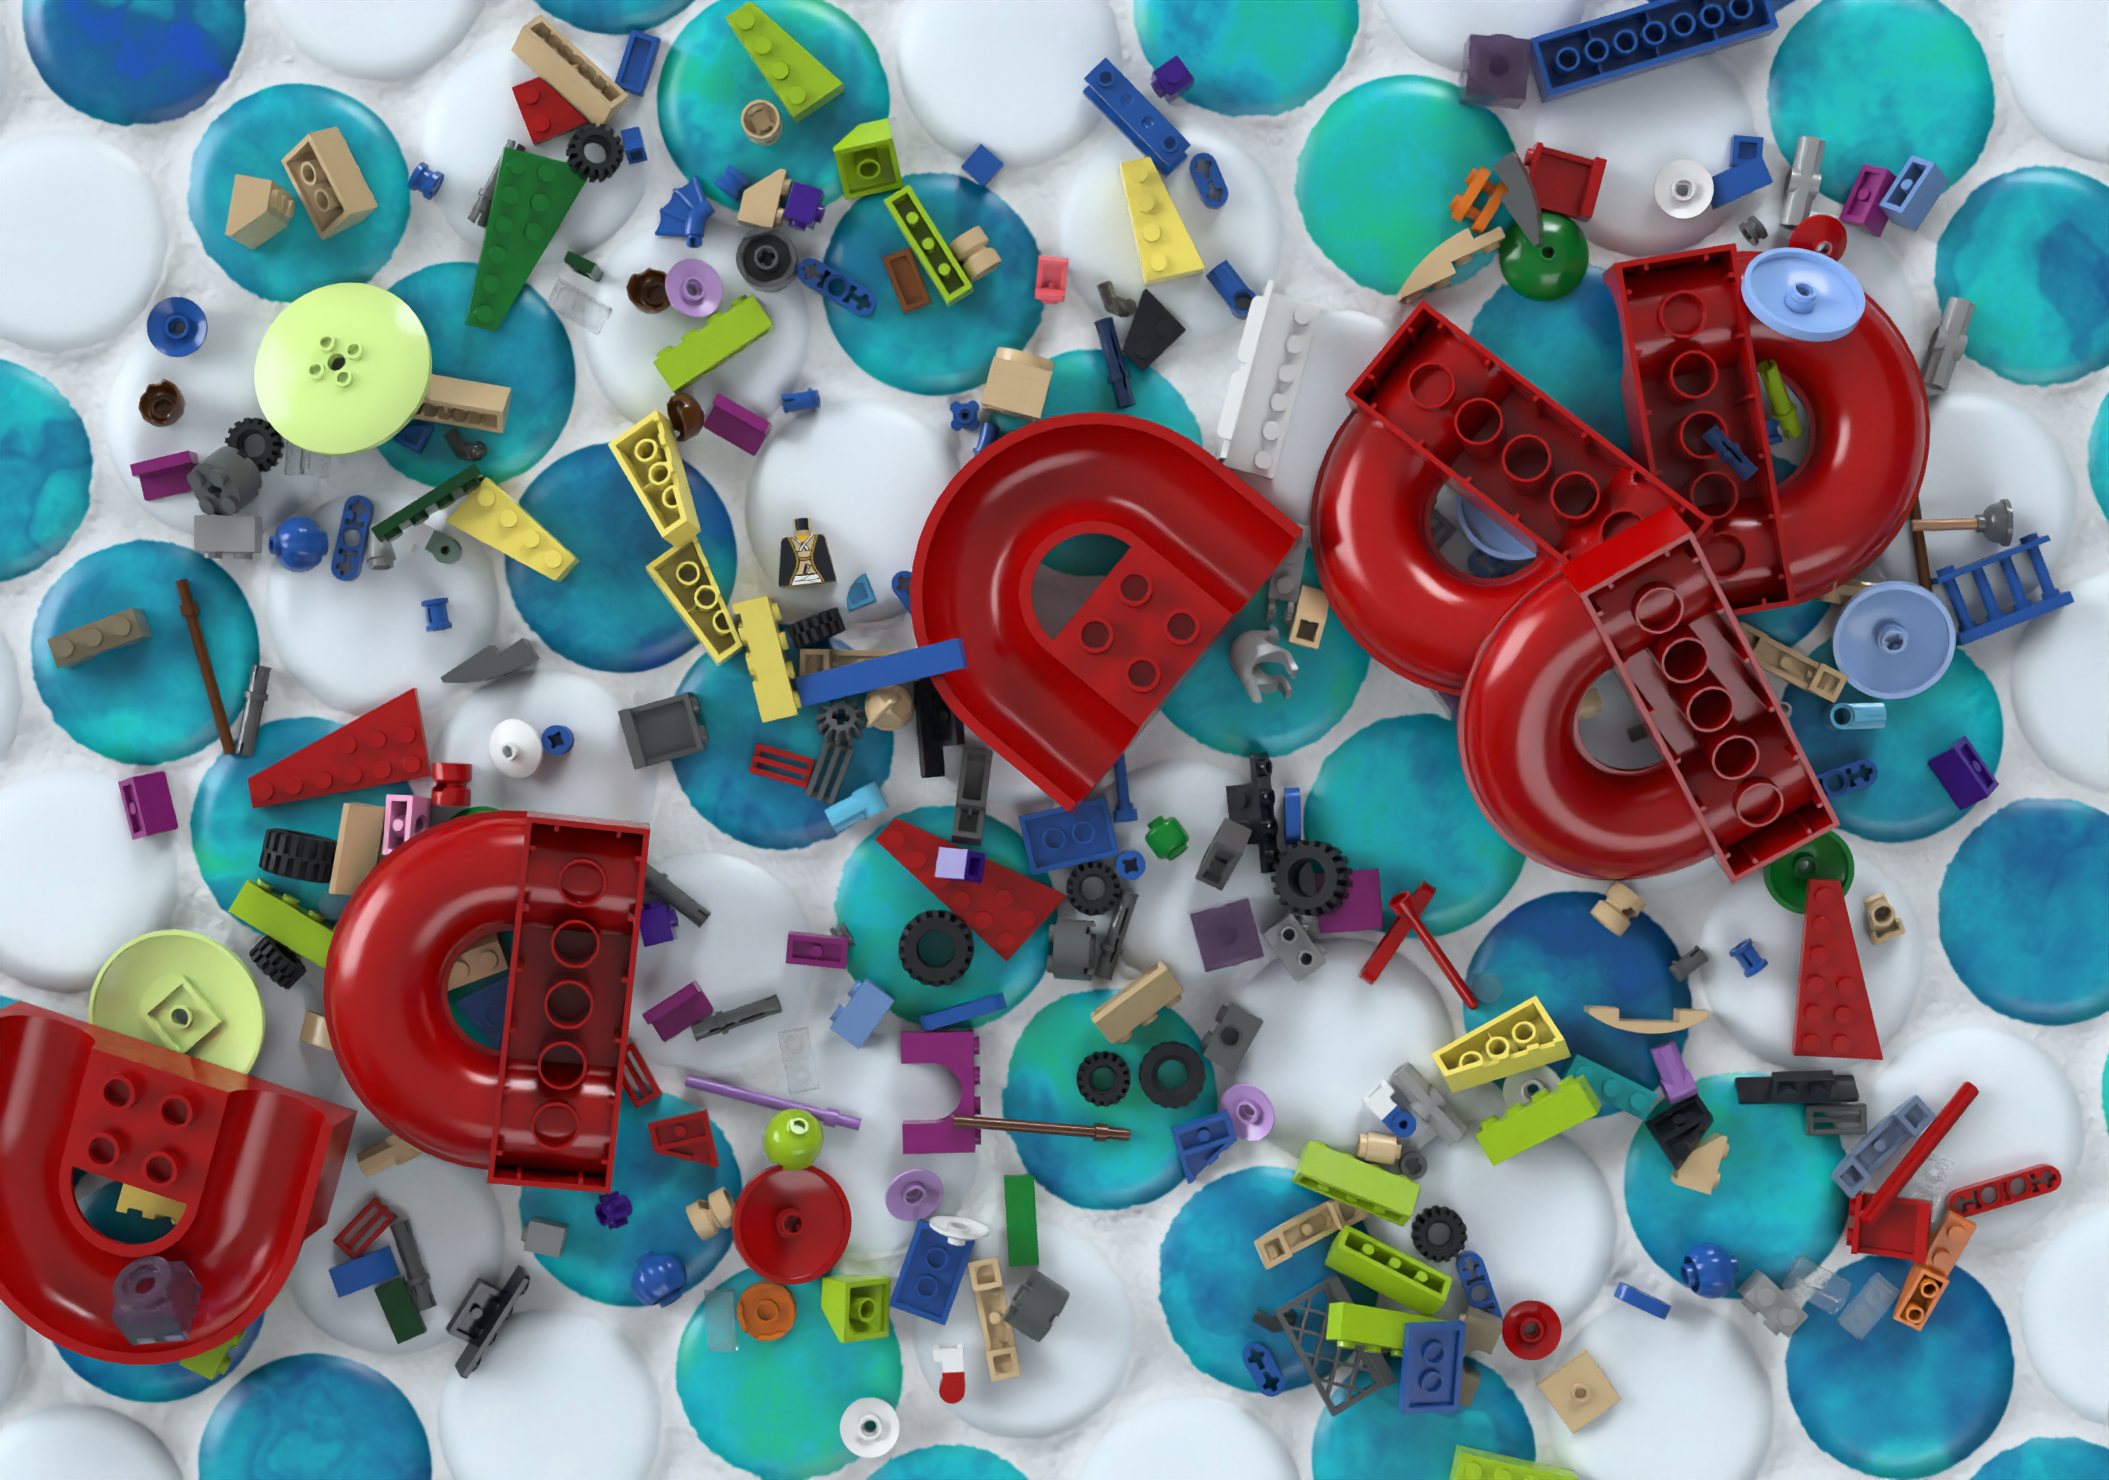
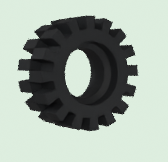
(605, 139)
(265, 429)
(816, 628)
(1098, 906)
(277, 962)
(1097, 1096)
(1452, 1246)

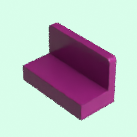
(1863, 202)
(737, 425)
(165, 474)
(148, 804)
(817, 950)
(679, 1011)

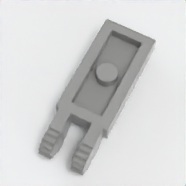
(1286, 584)

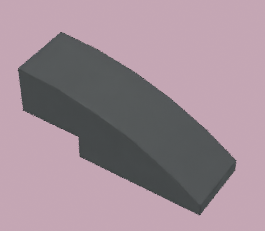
(1521, 198)
(492, 663)
(972, 796)

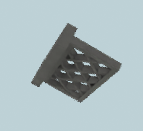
(1374, 1363)

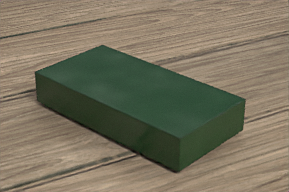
(583, 266)
(400, 1310)

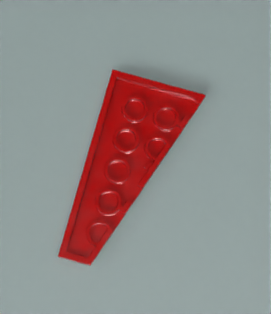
(366, 753)
(999, 910)
(1832, 996)

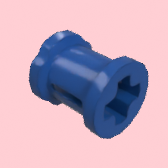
(436, 614)
(1748, 957)

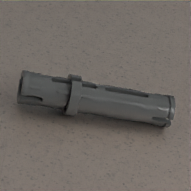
(485, 195)
(253, 709)
(675, 896)
(1115, 936)
(740, 1016)
(411, 1259)

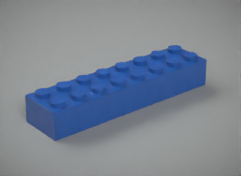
(1642, 41)

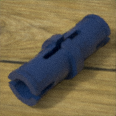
(1730, 452)

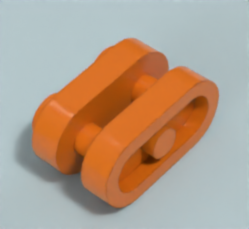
(1463, 206)

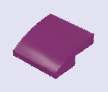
(1361, 909)

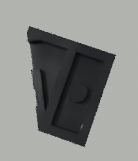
(1680, 1129)

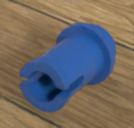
(801, 401)
(987, 436)

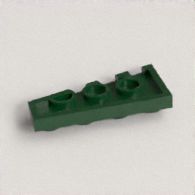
(435, 500)

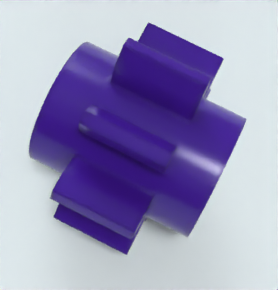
(613, 1210)

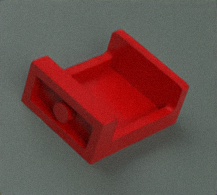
(1565, 181)
(1898, 1233)

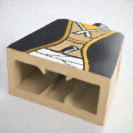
(805, 558)

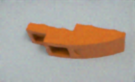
(1929, 1280)

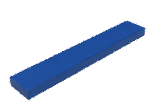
(881, 672)

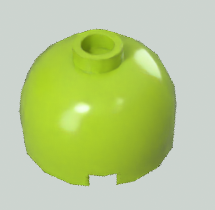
(793, 1139)

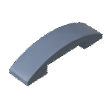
(1880, 1144)

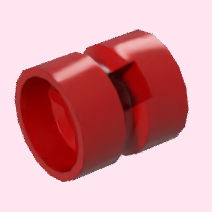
(451, 784)

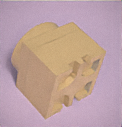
(1018, 384)

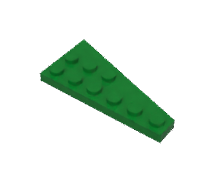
(523, 216)

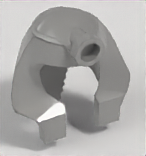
(1256, 647)

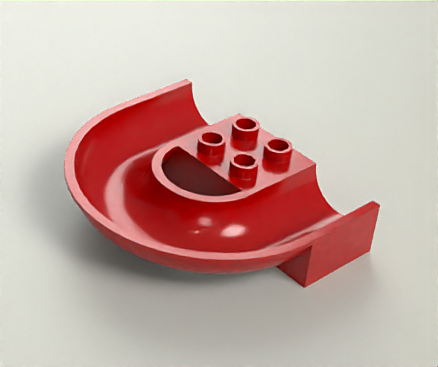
(1695, 365)
(1459, 416)
(1192, 567)
(1729, 759)
(552, 1094)
(234, 1148)

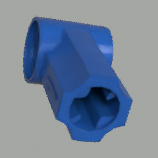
(1230, 287)

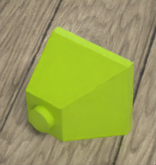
(868, 160)
(857, 1306)

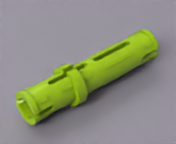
(1783, 409)

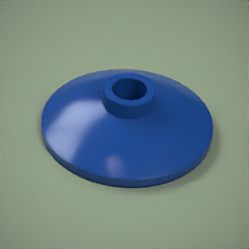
(163, 323)

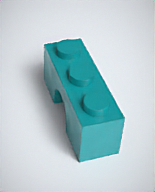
(1611, 1086)

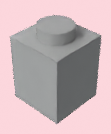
(545, 1236)

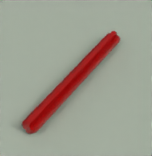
(1918, 1154)

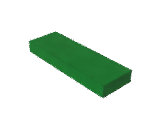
(1021, 1220)

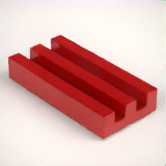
(806, 772)
(648, 1075)
(382, 1210)

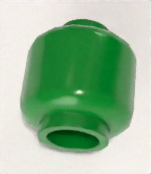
(1167, 838)

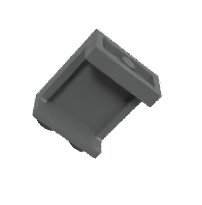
(663, 730)

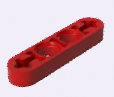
(1395, 936)
(2002, 1187)

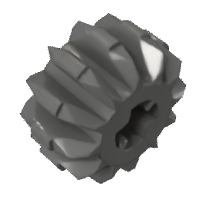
(852, 724)

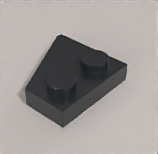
(1150, 332)

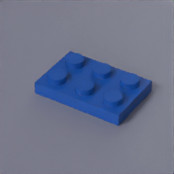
(1063, 840)
(930, 1274)
(1431, 1367)

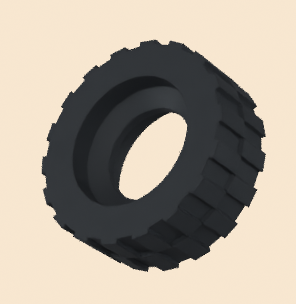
(1172, 1097)

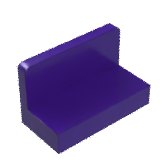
(1963, 773)

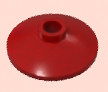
(1820, 230)
(1543, 1338)

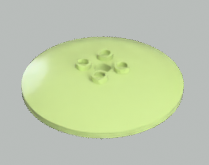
(364, 400)
(185, 971)

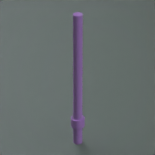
(830, 1117)

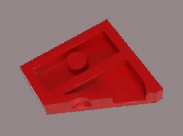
(545, 111)
(685, 1137)

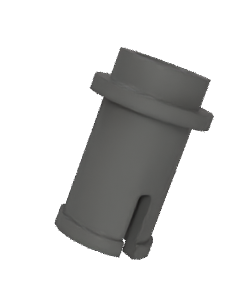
(1688, 963)

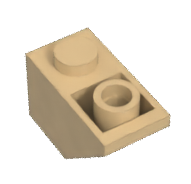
(763, 201)
(1309, 618)
(1702, 1165)

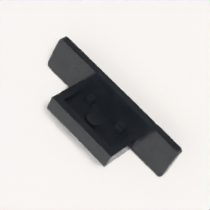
(935, 728)
(1254, 808)
(1796, 1088)
(482, 1316)

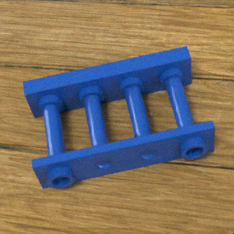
(1136, 117)
(2023, 608)

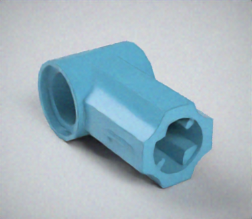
(1855, 716)
(862, 804)

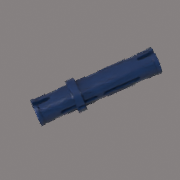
(1113, 357)

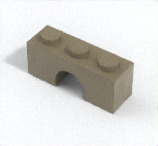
(98, 637)
(1480, 1335)

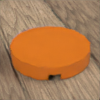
(766, 1310)

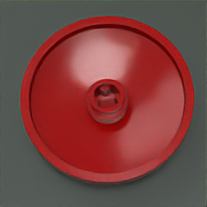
(791, 1224)

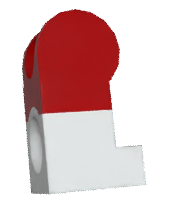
(953, 1371)

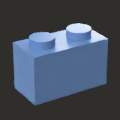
(1913, 193)
(862, 1012)

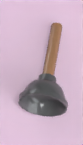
(1994, 523)

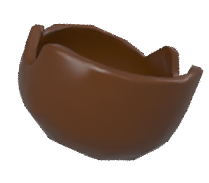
(648, 291)
(162, 404)
(685, 416)

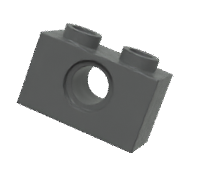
(1230, 1054)

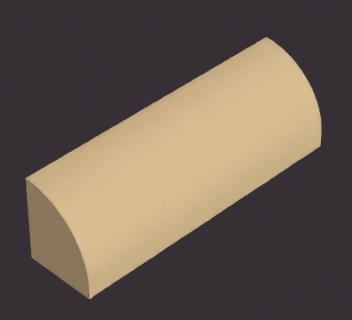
(569, 71)
(466, 404)

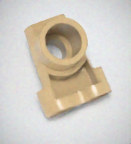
(1884, 923)

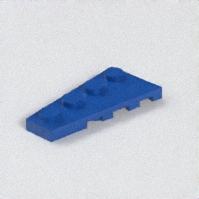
(488, 1009)

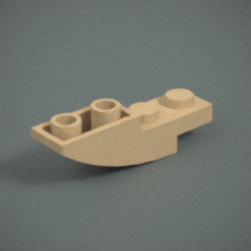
(1437, 266)

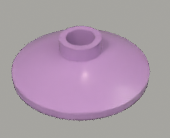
(704, 283)
(1247, 1123)
(918, 1203)

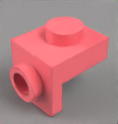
(1051, 279)

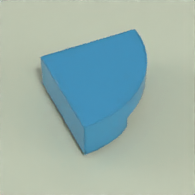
(860, 594)

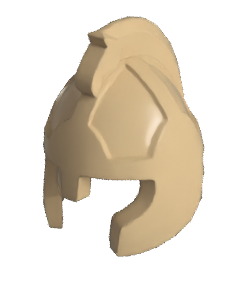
(888, 708)

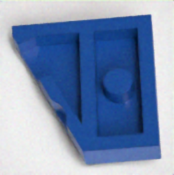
(1202, 1141)

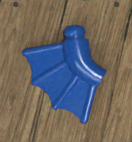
(686, 214)

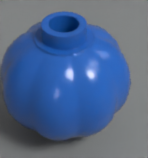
(299, 544)
(1708, 1270)
(658, 1279)

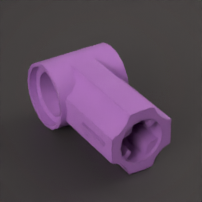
(1675, 1080)

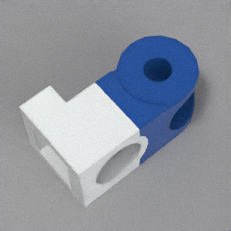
(1396, 1119)

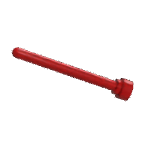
(1404, 905)

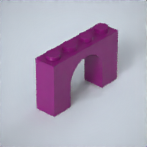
(956, 1051)

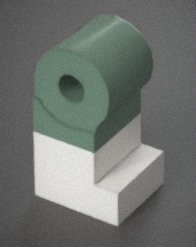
(442, 546)

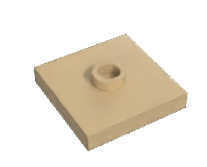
(1578, 1391)

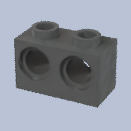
(1223, 854)

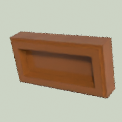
(906, 280)

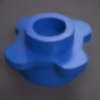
(958, 421)

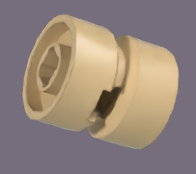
(762, 123)
(973, 251)
(1618, 908)
(711, 1214)

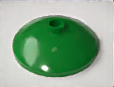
(1539, 276)
(1827, 859)

